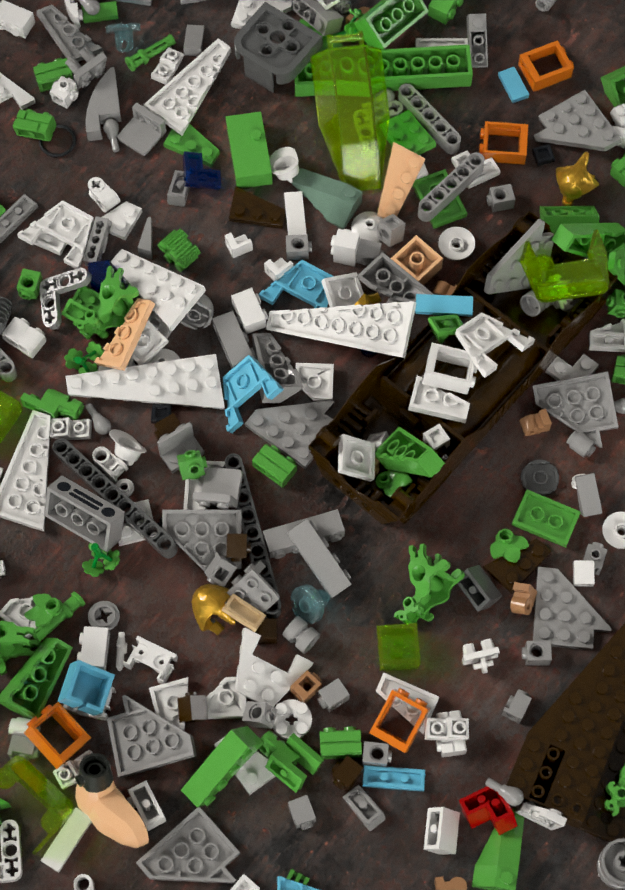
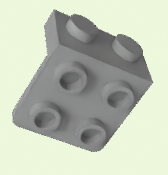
(143, 130)
(220, 488)
(254, 588)

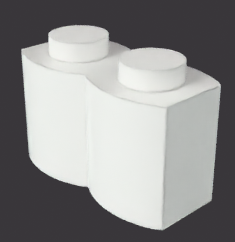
(24, 337)

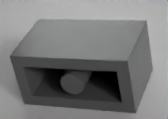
(479, 588)

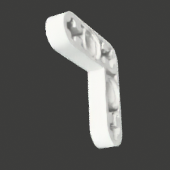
(4, 867)

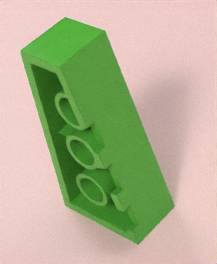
(577, 237)
(408, 455)
(221, 765)

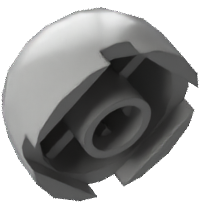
(200, 314)

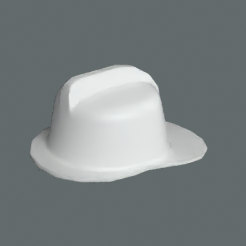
(285, 163)
(126, 447)

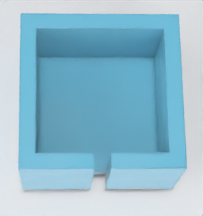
(86, 687)

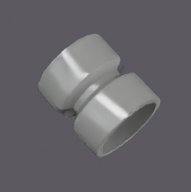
(532, 305)
(300, 634)

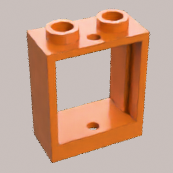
(539, 82)
(505, 129)
(68, 723)
(390, 738)

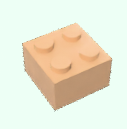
(418, 260)

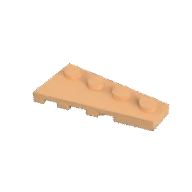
(400, 176)
(127, 336)

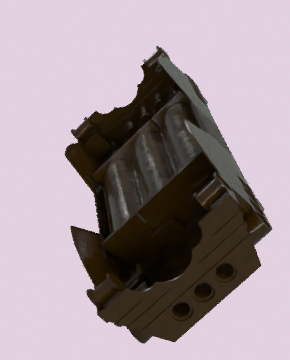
(386, 392)

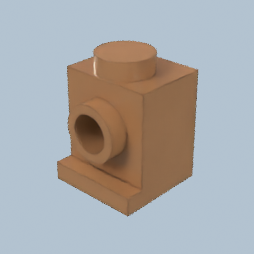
(306, 678)

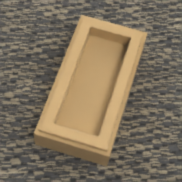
(244, 612)

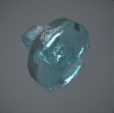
(123, 32)
(309, 603)

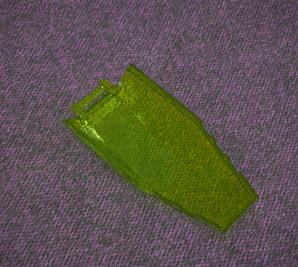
(352, 109)

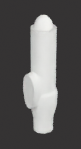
(121, 650)

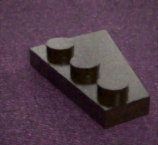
(254, 210)
(509, 572)

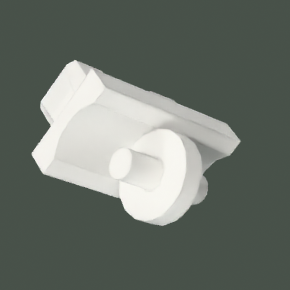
(488, 652)

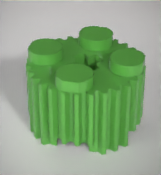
(179, 249)

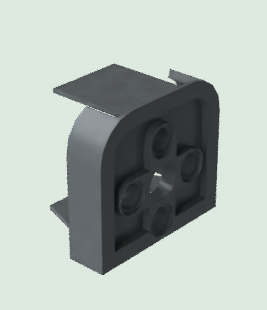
(280, 58)

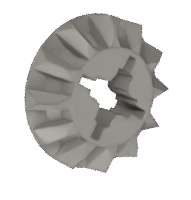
(107, 608)

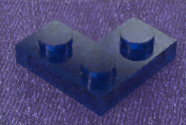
(198, 177)

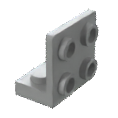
(176, 444)

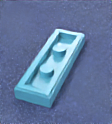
(444, 305)
(394, 778)

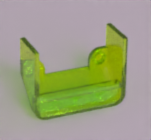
(569, 279)
(58, 804)

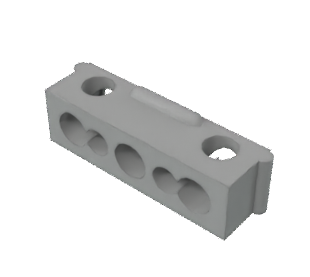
(95, 236)

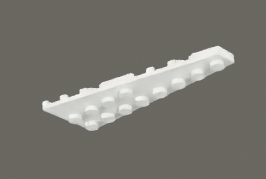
(367, 327)
(174, 382)

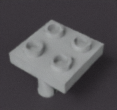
(93, 68)

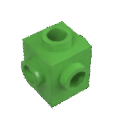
(616, 303)
(191, 465)

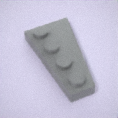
(65, 34)

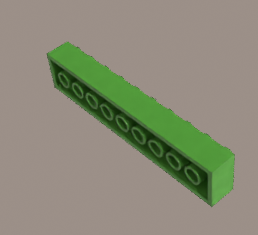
(417, 66)

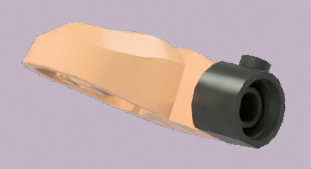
(106, 805)

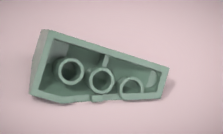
(331, 197)

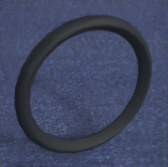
(64, 153)

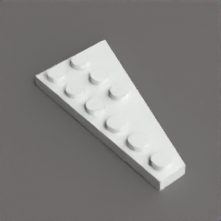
(185, 92)
(169, 291)
(26, 479)

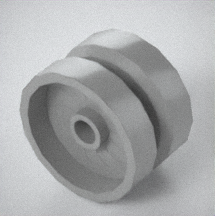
(609, 864)

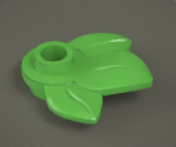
(394, 480)
(508, 548)
(45, 609)

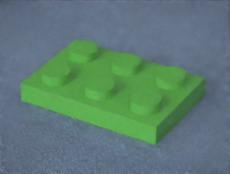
(409, 133)
(453, 211)
(546, 518)

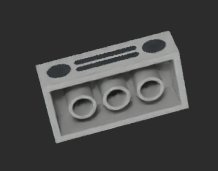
(84, 513)

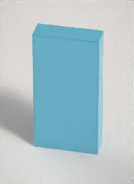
(513, 84)

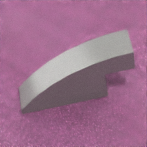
(102, 105)

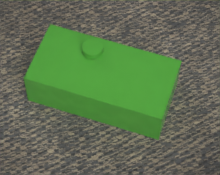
(389, 20)
(249, 150)

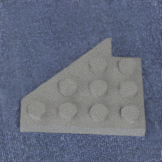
(577, 124)
(508, 272)
(580, 404)
(291, 427)
(202, 532)
(563, 613)
(146, 740)
(191, 853)

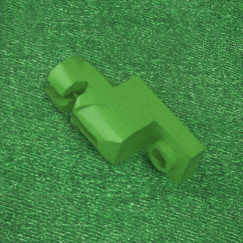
(54, 404)
(282, 761)

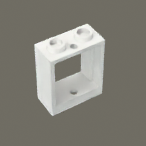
(452, 356)

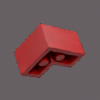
(486, 806)

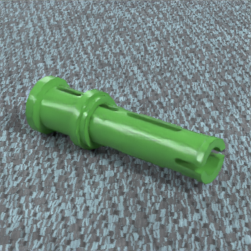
(143, 56)
(69, 608)

